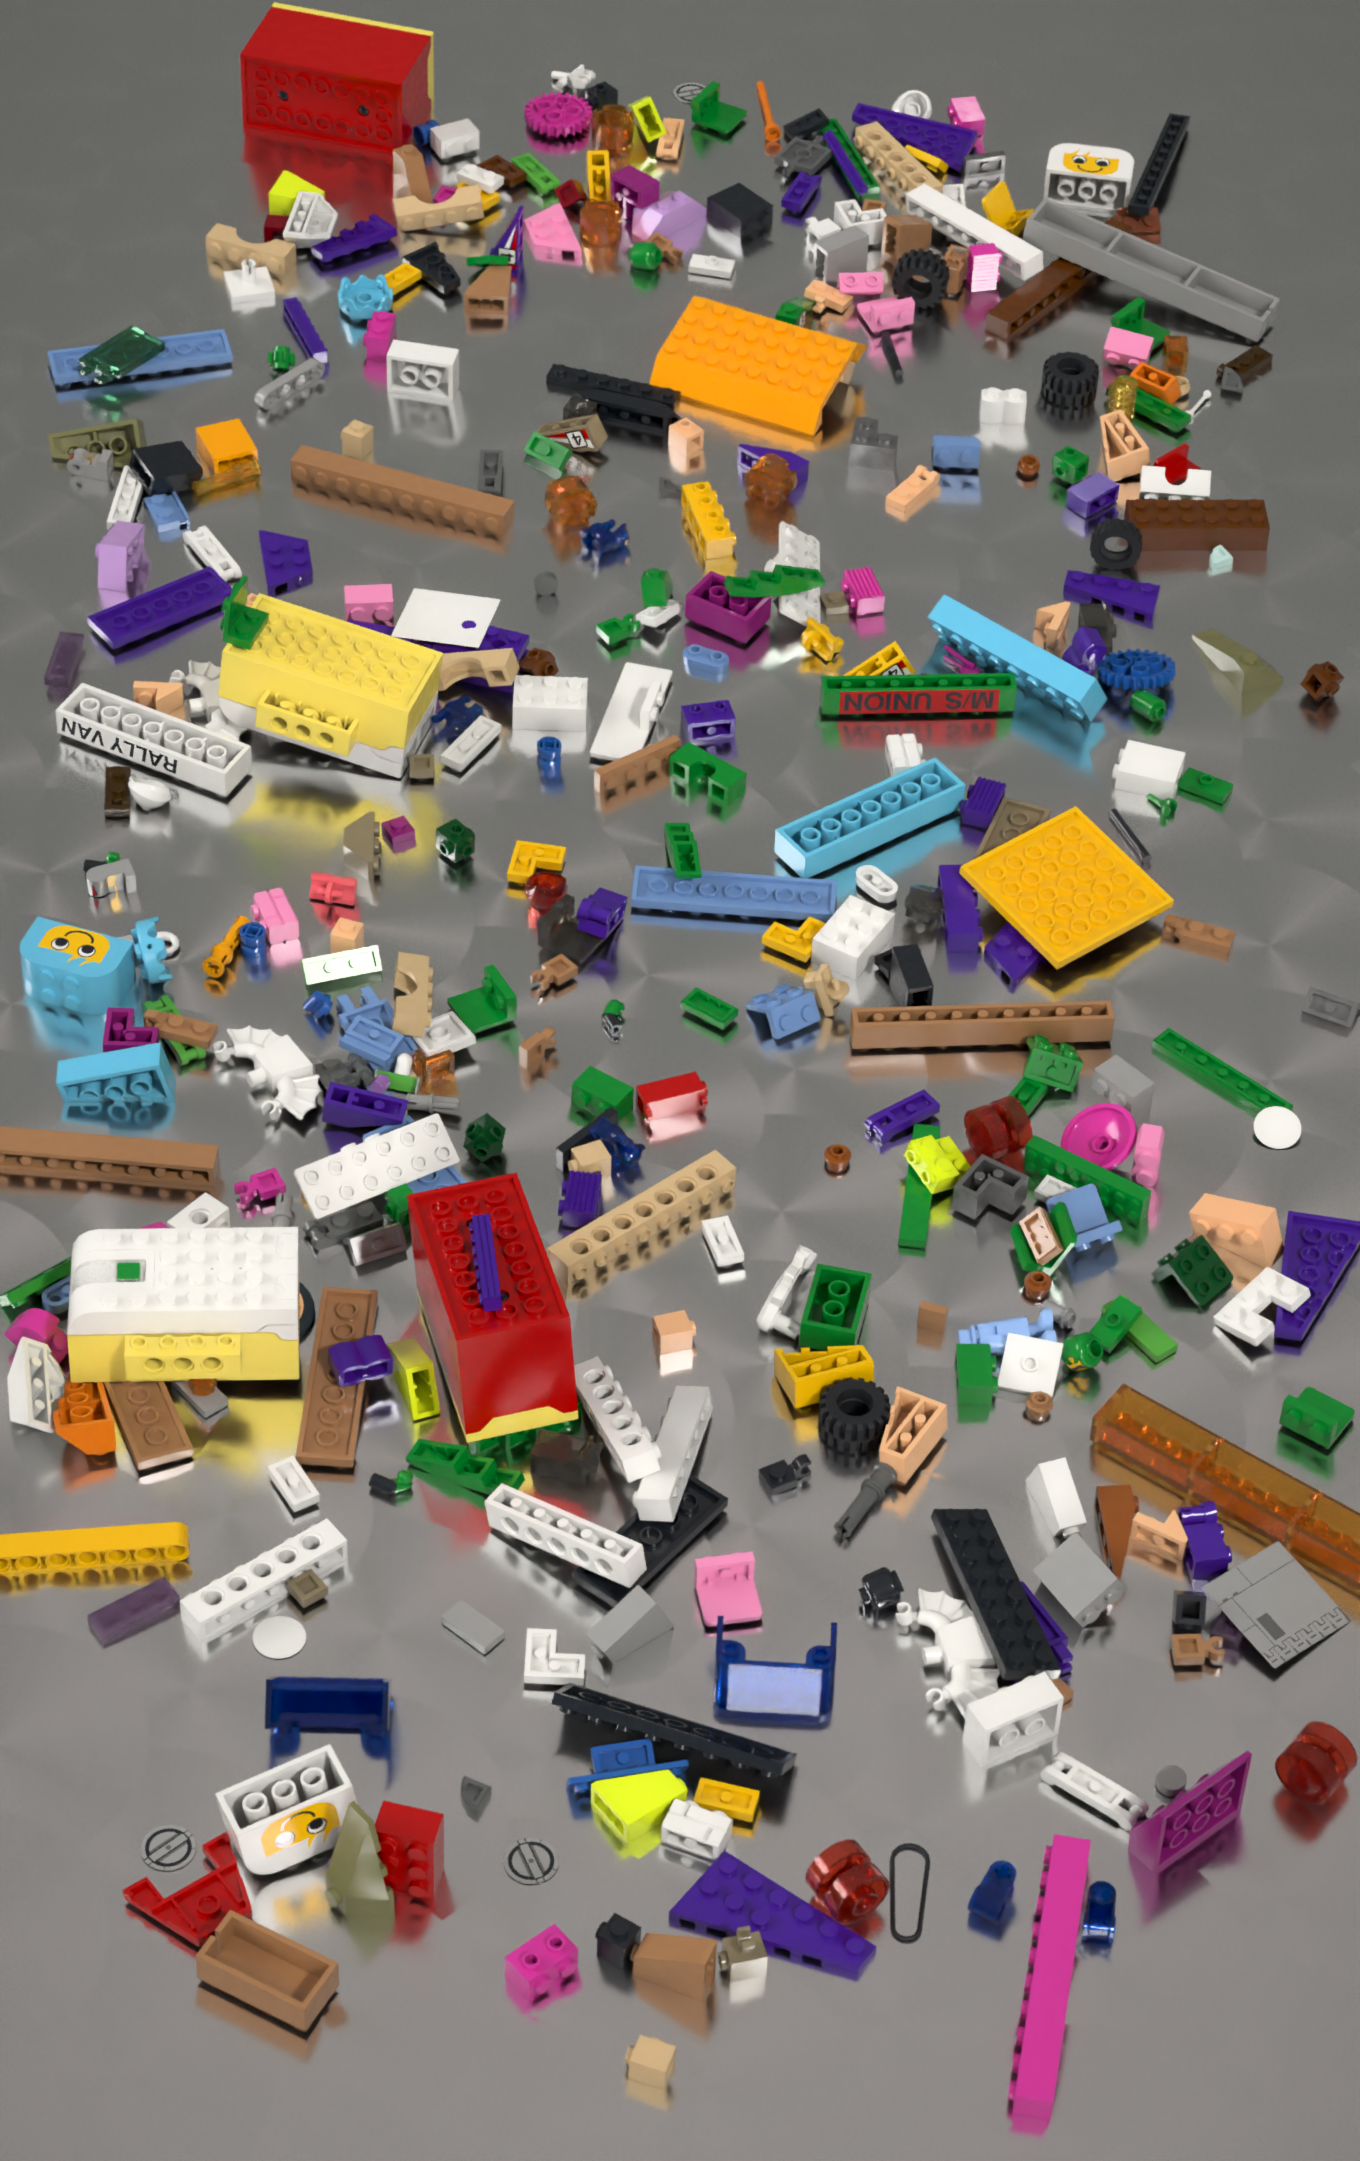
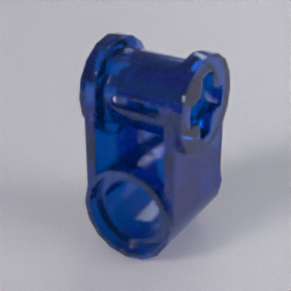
(994, 1891)
(1100, 1917)

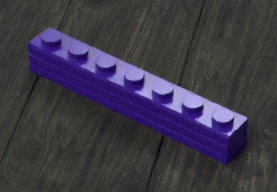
(304, 329)
(485, 1263)

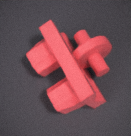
(333, 888)

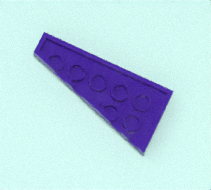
(932, 137)
(1314, 1256)
(739, 1896)

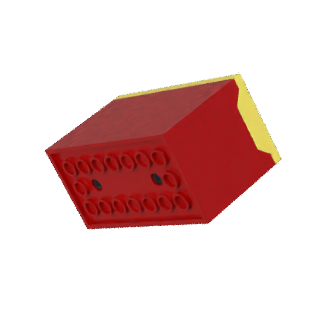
(337, 78)
(503, 1365)

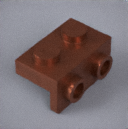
(1141, 225)

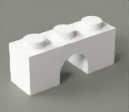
(1155, 486)

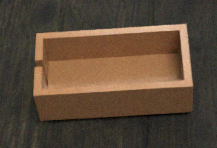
(267, 1970)

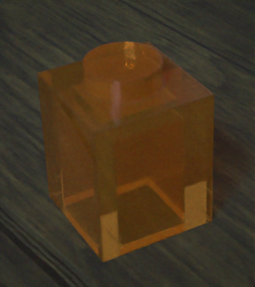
(1175, 352)

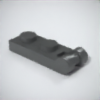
(490, 471)
(343, 1225)

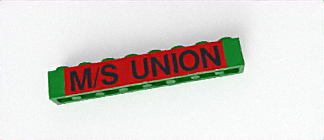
(918, 693)

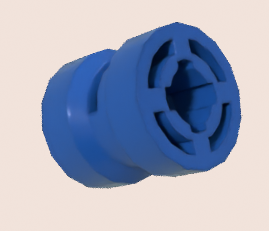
(422, 132)
(549, 753)
(253, 940)

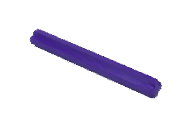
(845, 162)

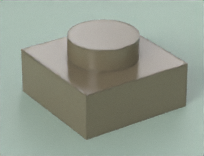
(834, 603)
(421, 766)
(307, 1588)

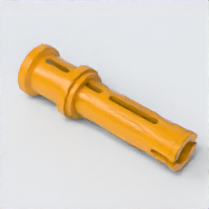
(223, 952)

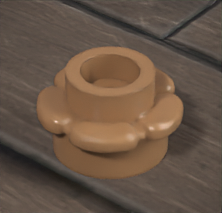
(1039, 1404)

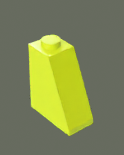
(647, 118)
(286, 190)
(415, 1378)
(637, 1801)

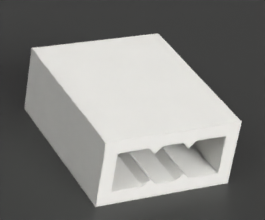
(1148, 770)

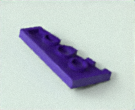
(360, 237)
(1124, 593)

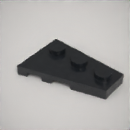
(434, 267)

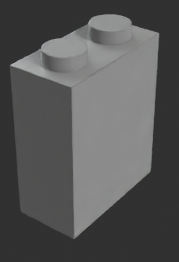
(840, 254)
(1079, 1579)

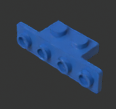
(622, 1761)

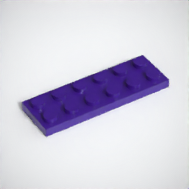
(160, 607)

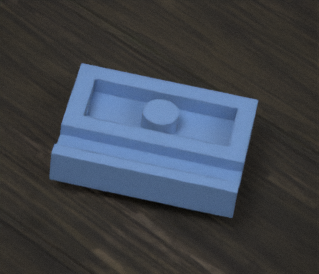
(166, 511)
(371, 1040)

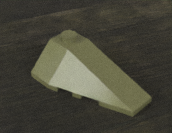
(114, 436)
(1236, 662)
(356, 1871)

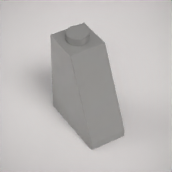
(628, 1626)

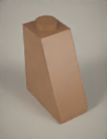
(410, 174)
(903, 234)
(490, 292)
(676, 1963)

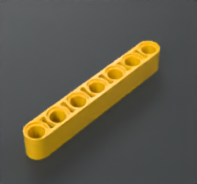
(93, 1547)

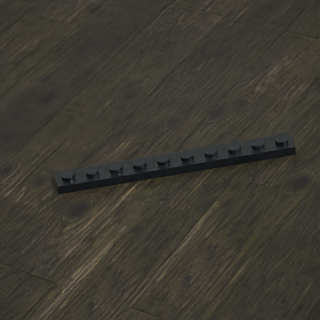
(1158, 165)

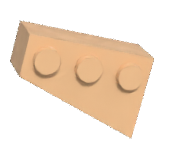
(1239, 1227)
(911, 1432)

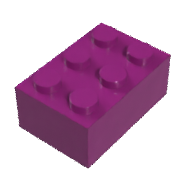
(730, 615)

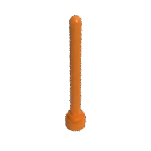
(772, 130)

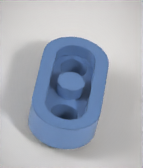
(705, 659)
(56, 1297)

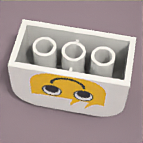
(1089, 177)
(287, 1811)

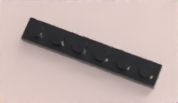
(585, 380)

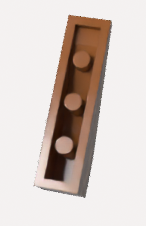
(1114, 1515)

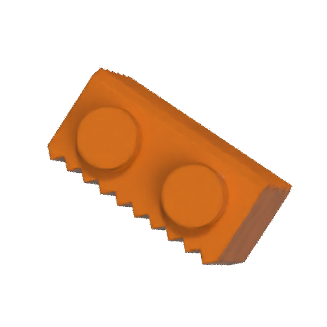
(1157, 382)

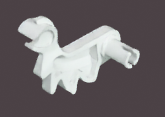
(770, 1314)

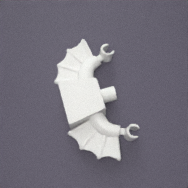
(206, 679)
(278, 1066)
(957, 1647)

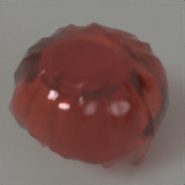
(545, 889)

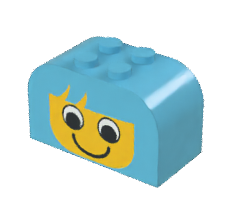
(76, 967)

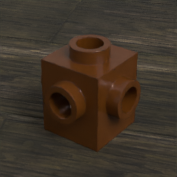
(538, 663)
(1322, 680)

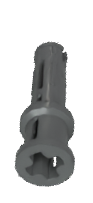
(871, 1491)

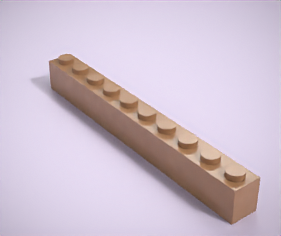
(402, 489)
(980, 1024)
(109, 1156)

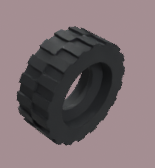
(1112, 559)

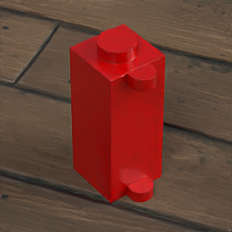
(671, 1096)

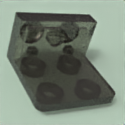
(560, 935)

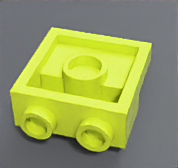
(937, 1162)

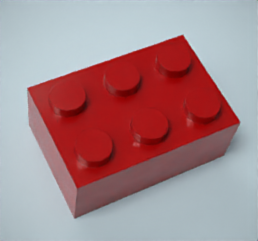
(411, 1848)

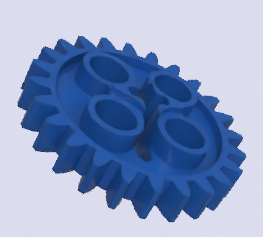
(1136, 669)

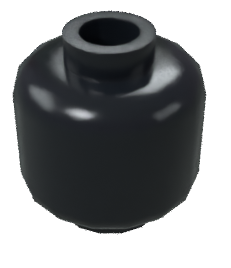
(881, 1588)

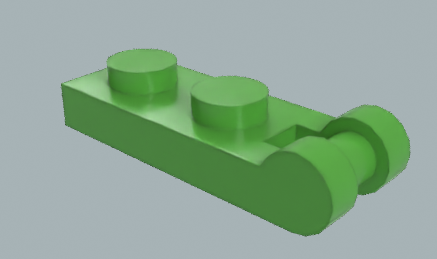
(536, 173)

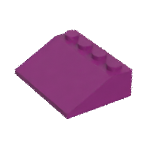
(1190, 1814)

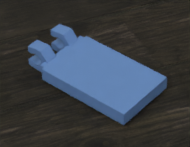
(376, 1011)

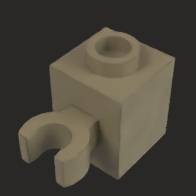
(743, 1955)

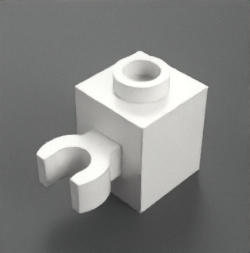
(819, 230)

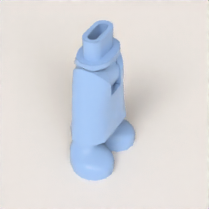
(996, 1332)

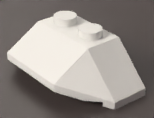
(310, 220)
(34, 1385)

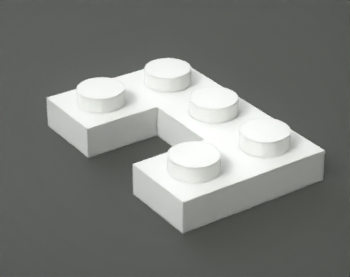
(1241, 1313)

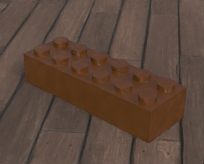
(1199, 524)

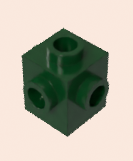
(455, 840)
(484, 1137)

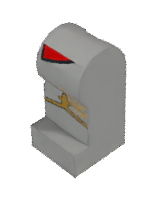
(91, 464)
(111, 878)

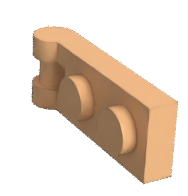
(670, 143)
(912, 489)

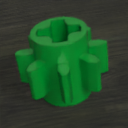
(281, 359)

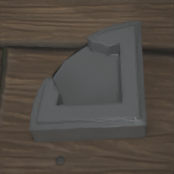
(1231, 381)
(668, 489)
(474, 1794)

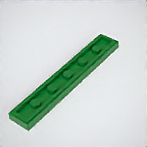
(872, 185)
(1217, 1072)
(916, 1199)

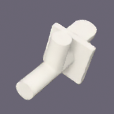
(579, 78)

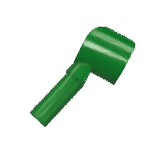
(1166, 805)

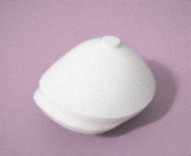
(913, 103)
(148, 793)

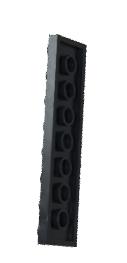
(995, 1593)
(683, 1732)

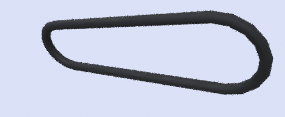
(892, 1890)

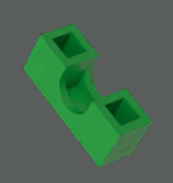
(693, 763)

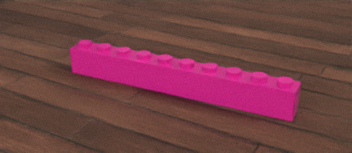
(1050, 1979)

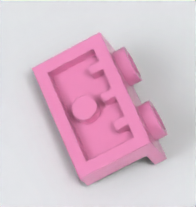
(860, 283)

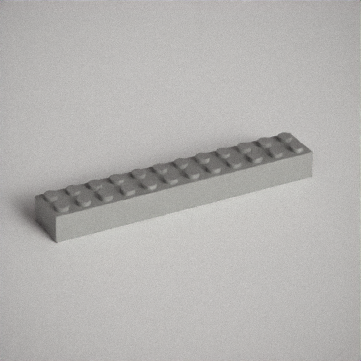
(1151, 269)

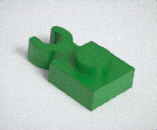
(616, 630)

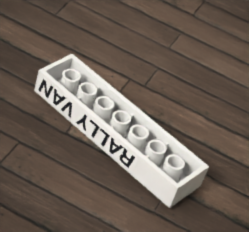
(154, 739)

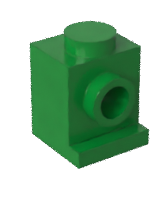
(397, 1205)

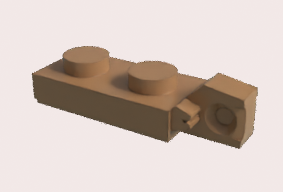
(1200, 934)
(181, 1028)

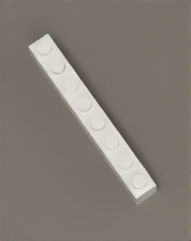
(972, 229)

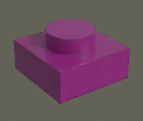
(398, 830)

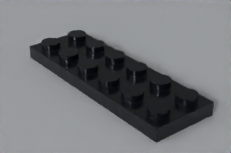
(659, 1539)

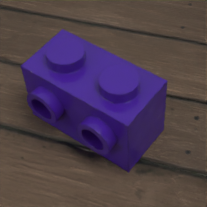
(708, 721)

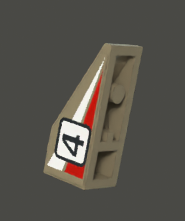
(576, 434)

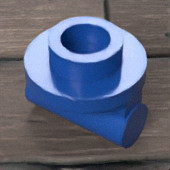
(318, 1004)

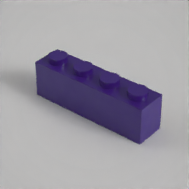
(959, 911)

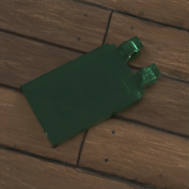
(120, 355)

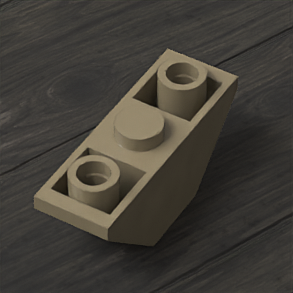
(361, 845)

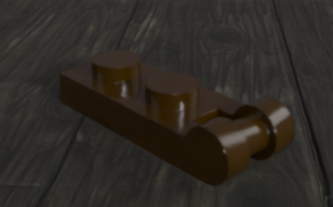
(1247, 362)
(117, 791)

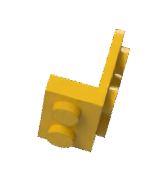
(1001, 210)

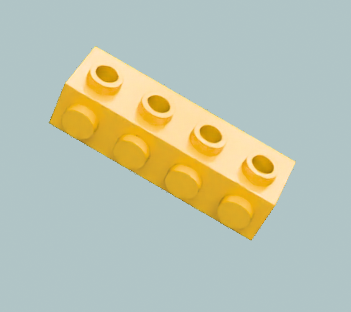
(708, 520)

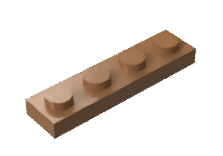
(635, 764)

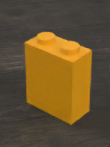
(225, 445)

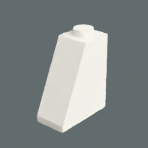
(1056, 1497)

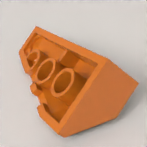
(85, 1418)

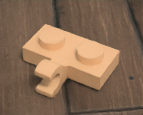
(827, 297)

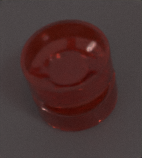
(998, 1128)
(1316, 1762)
(847, 1882)

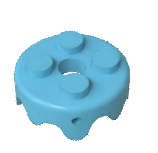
(364, 296)
(150, 951)

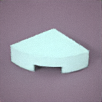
(1220, 557)

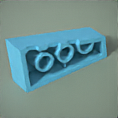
(117, 1075)

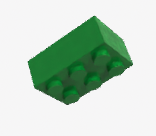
(834, 1307)

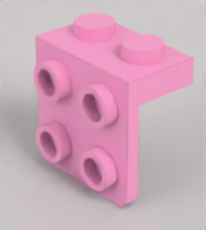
(887, 313)
(727, 1588)

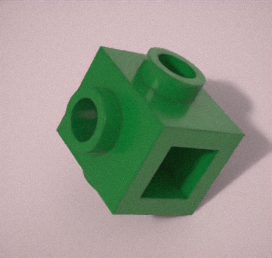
(1070, 465)

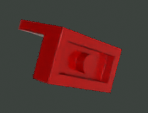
(1176, 464)

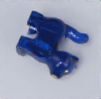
(604, 539)
(458, 716)
(616, 1141)

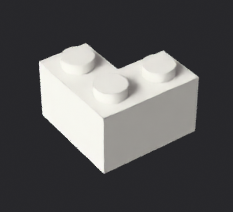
(871, 221)

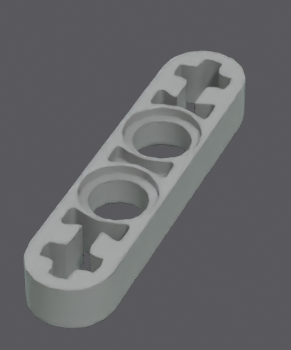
(270, 394)

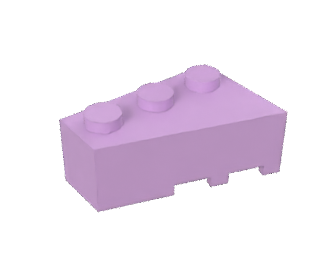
(117, 553)

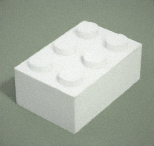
(423, 370)
(550, 703)
(853, 937)
(1012, 1719)

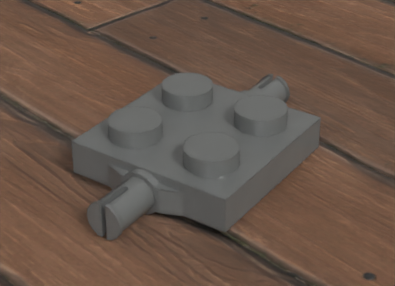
(803, 156)

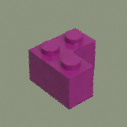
(633, 189)
(122, 1033)

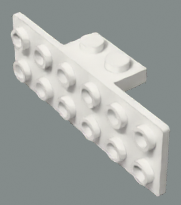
(801, 551)
(631, 711)
(376, 1166)

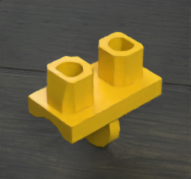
(818, 638)

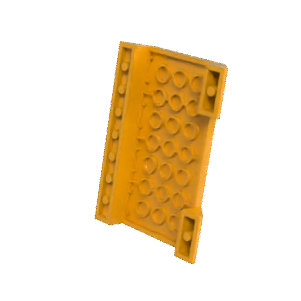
(753, 365)

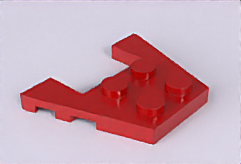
(201, 1905)

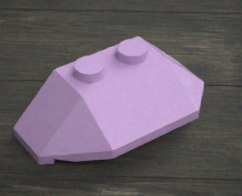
(666, 215)

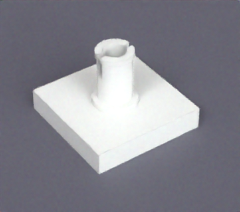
(249, 283)

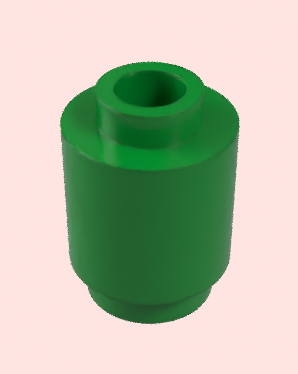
(1148, 705)

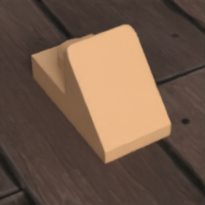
(1053, 621)
(162, 695)
(1164, 1537)

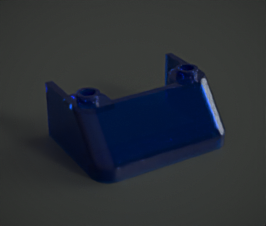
(774, 1688)
(328, 1703)

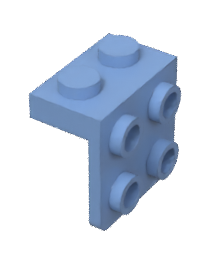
(956, 451)
(786, 1009)
(1087, 1216)

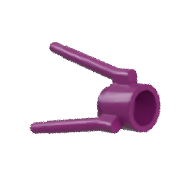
(965, 668)

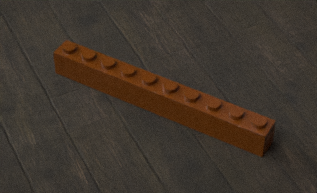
(1039, 293)

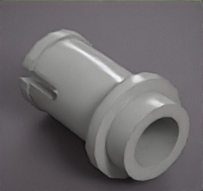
(1061, 1315)

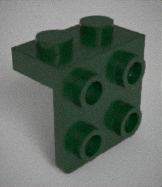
(1196, 1269)

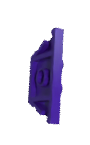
(284, 559)
(1012, 954)

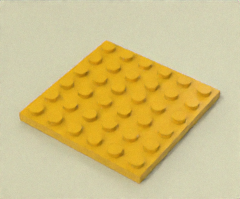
(1066, 887)

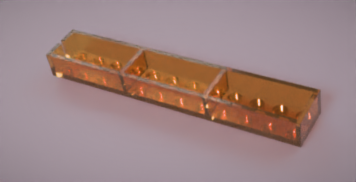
(1233, 1479)

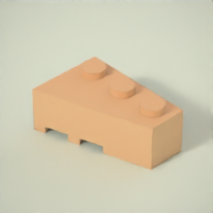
(1122, 446)

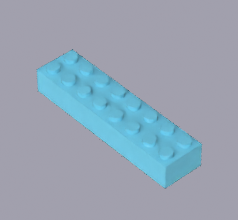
(1010, 653)
(869, 818)

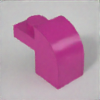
(42, 1327)

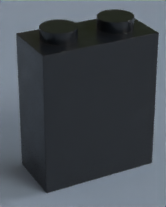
(739, 210)
(165, 467)
(909, 977)

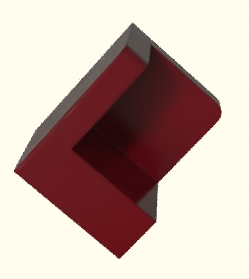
(570, 193)
(274, 226)

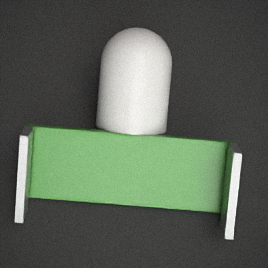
(400, 1078)

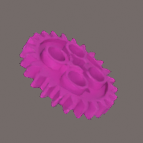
(558, 114)

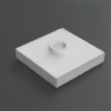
(444, 1034)
(1029, 1365)

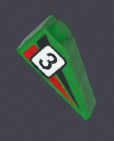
(795, 311)

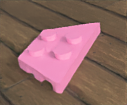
(552, 232)

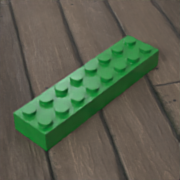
(1114, 1191)

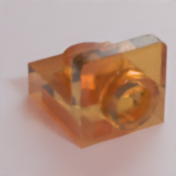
(433, 1067)

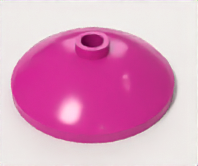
(1101, 1135)

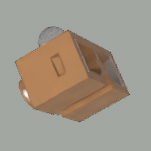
(957, 261)

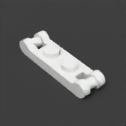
(212, 553)
(1095, 1790)

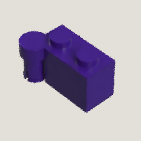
(601, 912)
(1205, 1550)

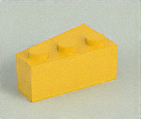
(808, 1373)

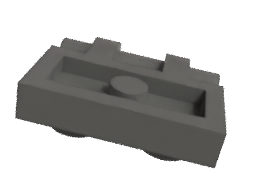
(348, 1073)

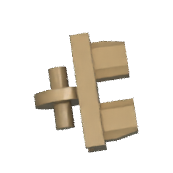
(829, 989)

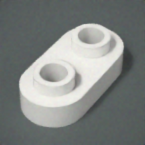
(876, 883)

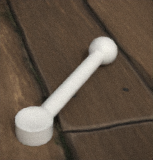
(1206, 394)

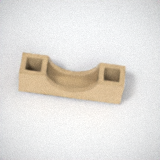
(461, 207)
(225, 244)
(495, 666)
(413, 1010)

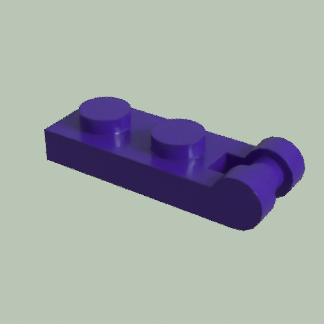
(800, 191)
(902, 1115)

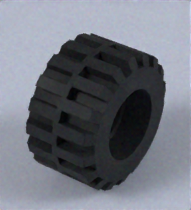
(925, 265)
(1070, 379)
(855, 1398)

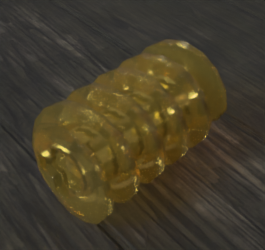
(1122, 396)

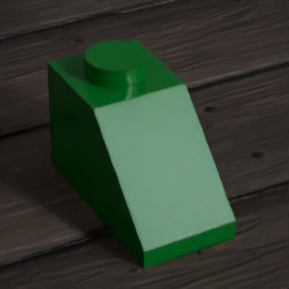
(656, 587)

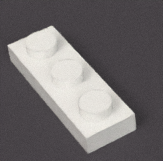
(470, 743)

